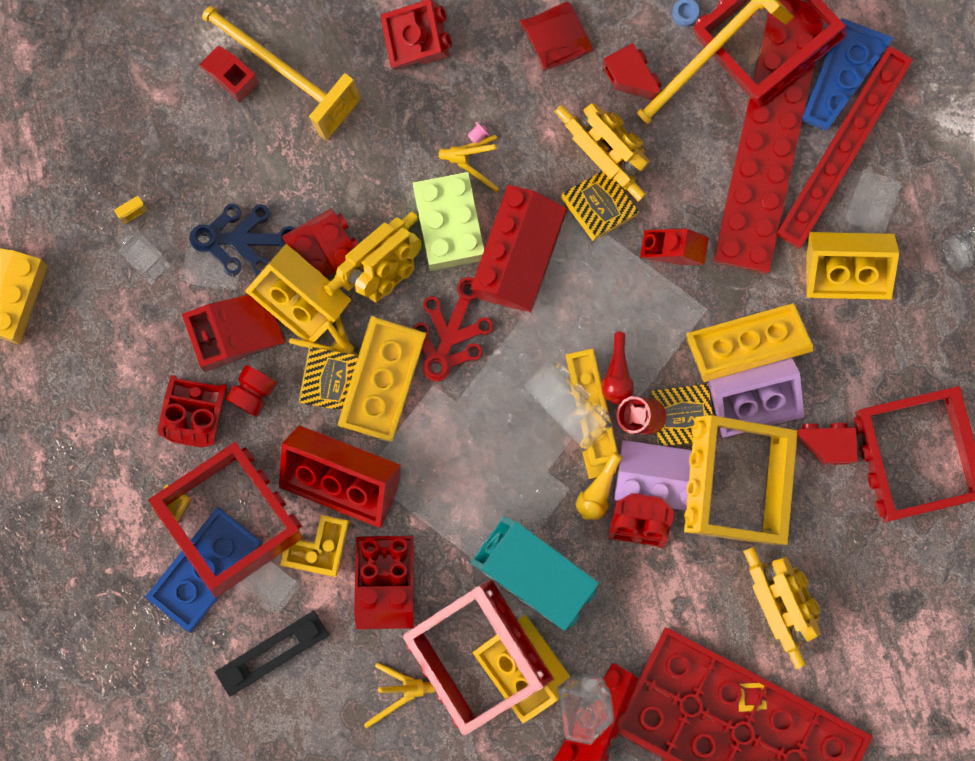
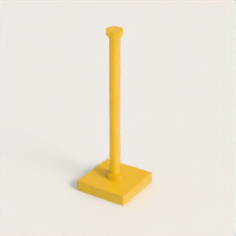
(773, 6)
(332, 107)

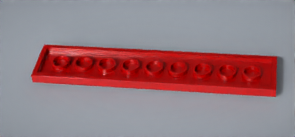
(767, 147)

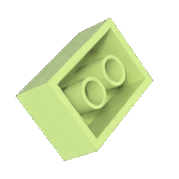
(448, 221)

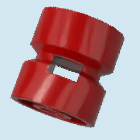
(251, 391)
(641, 415)

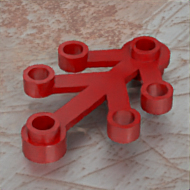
(450, 335)

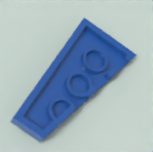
(843, 73)

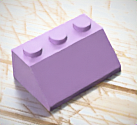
(759, 395)
(653, 472)

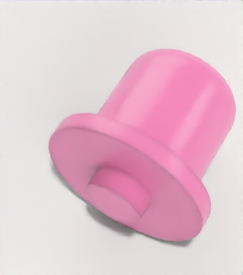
(478, 133)

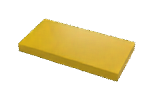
(749, 342)
(381, 379)

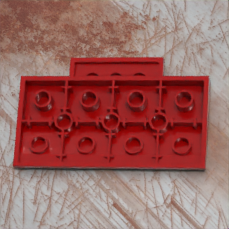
(690, 712)

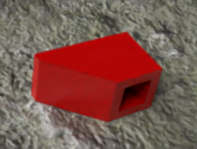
(229, 73)
(630, 74)
(674, 246)
(830, 445)

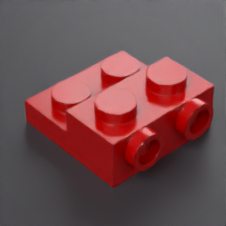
(416, 34)
(322, 241)

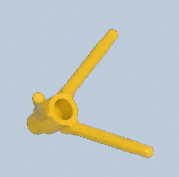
(461, 156)
(341, 344)
(411, 688)

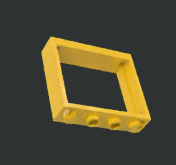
(778, 487)

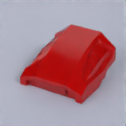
(557, 36)
(191, 412)
(641, 520)

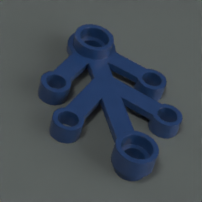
(238, 238)

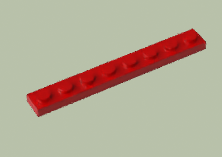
(844, 147)

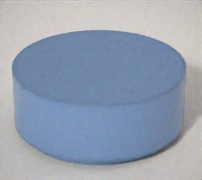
(686, 12)

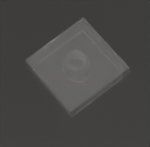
(207, 271)

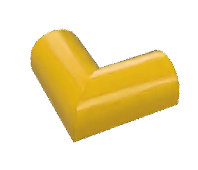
(324, 554)

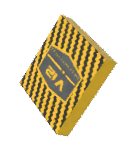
(599, 205)
(327, 377)
(681, 408)

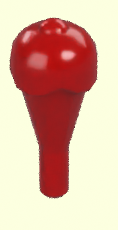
(618, 383)

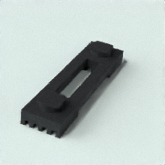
(235, 674)

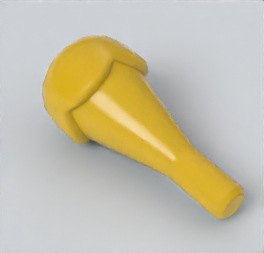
(593, 502)

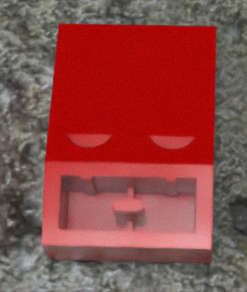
(231, 331)
(384, 582)

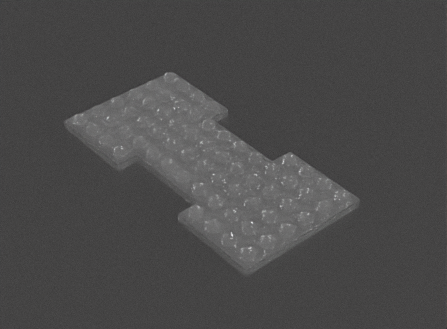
(495, 445)

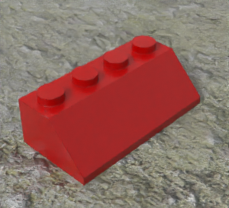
(518, 249)
(338, 475)

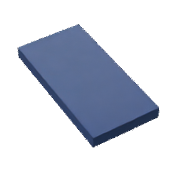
(181, 590)

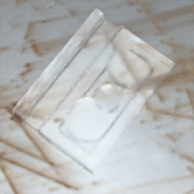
(873, 202)

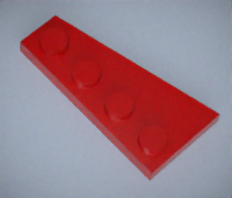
(621, 686)

